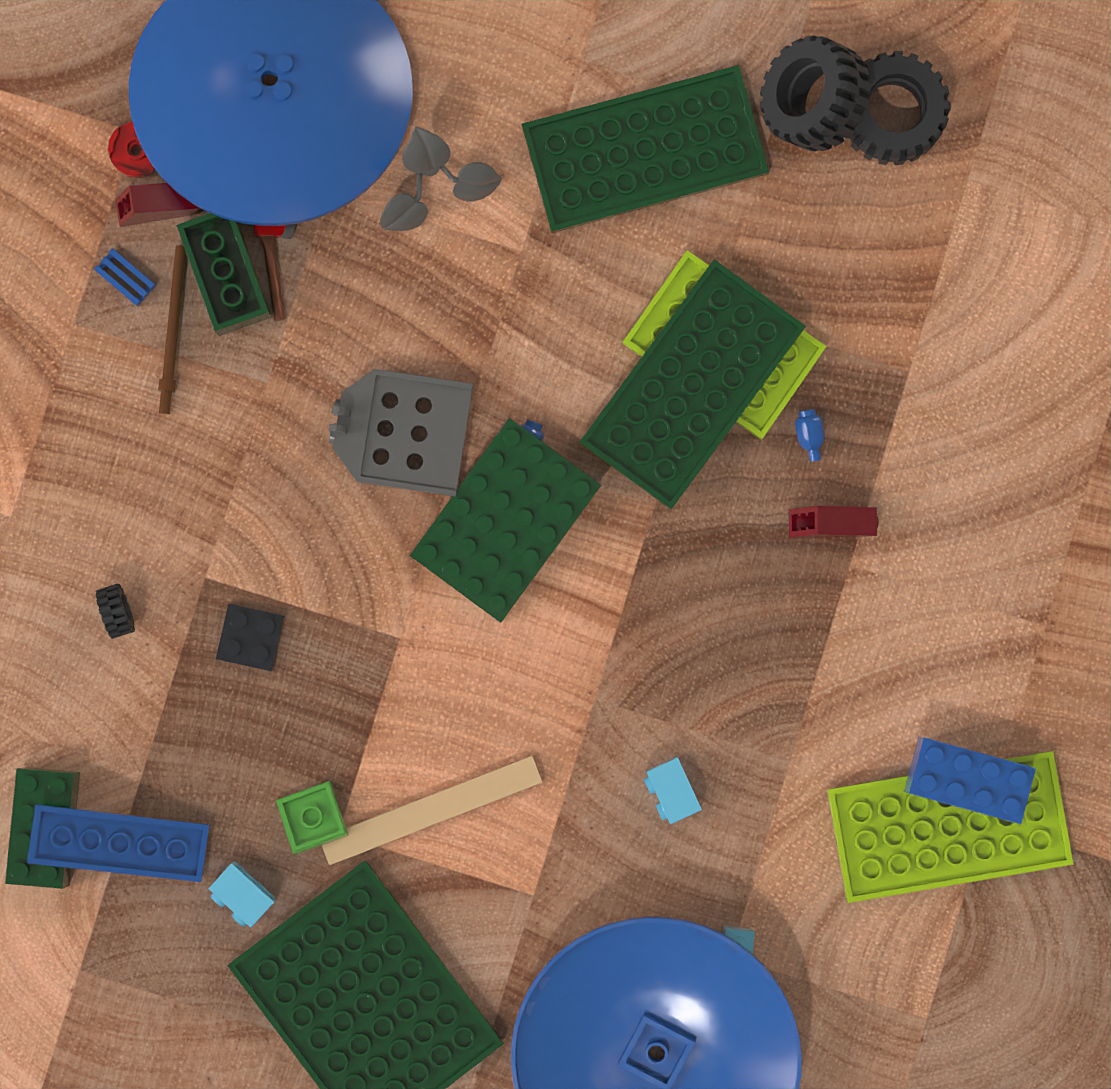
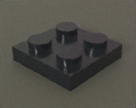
(250, 637)

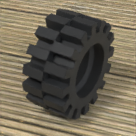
(115, 611)

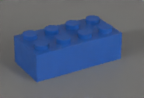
(969, 780)

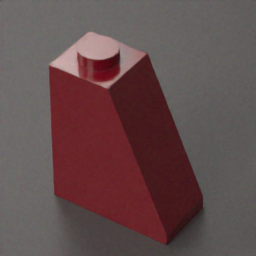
(151, 203)
(833, 522)

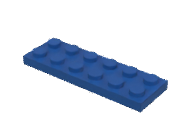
(117, 843)

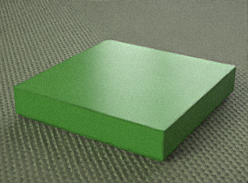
(312, 817)

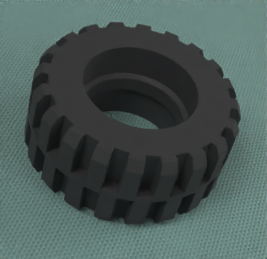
(840, 102)
(933, 105)

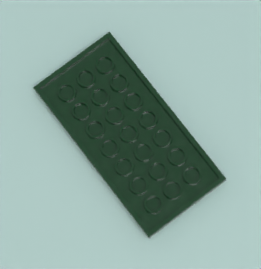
(645, 149)
(692, 384)

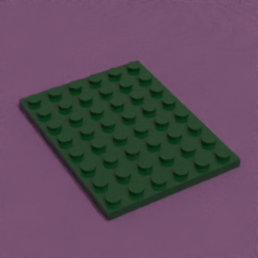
(364, 993)

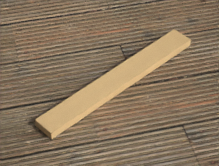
(434, 809)

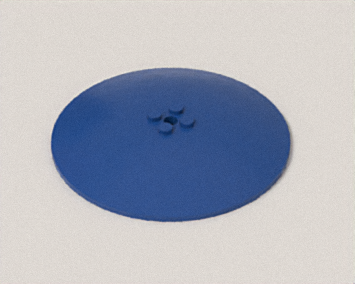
(277, 148)
(650, 986)

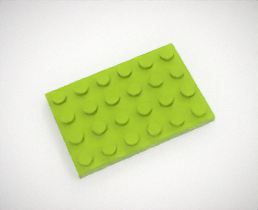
(779, 386)

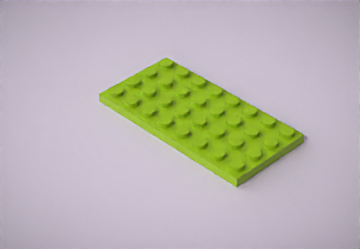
(913, 843)

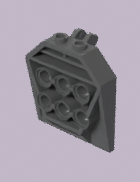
(362, 412)

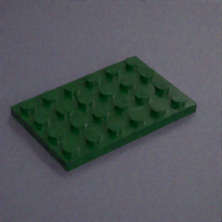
(505, 520)

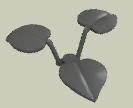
(426, 155)

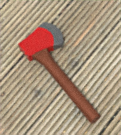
(267, 237)

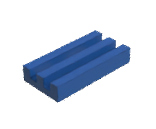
(106, 261)

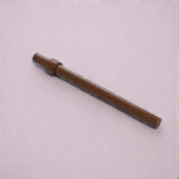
(167, 384)

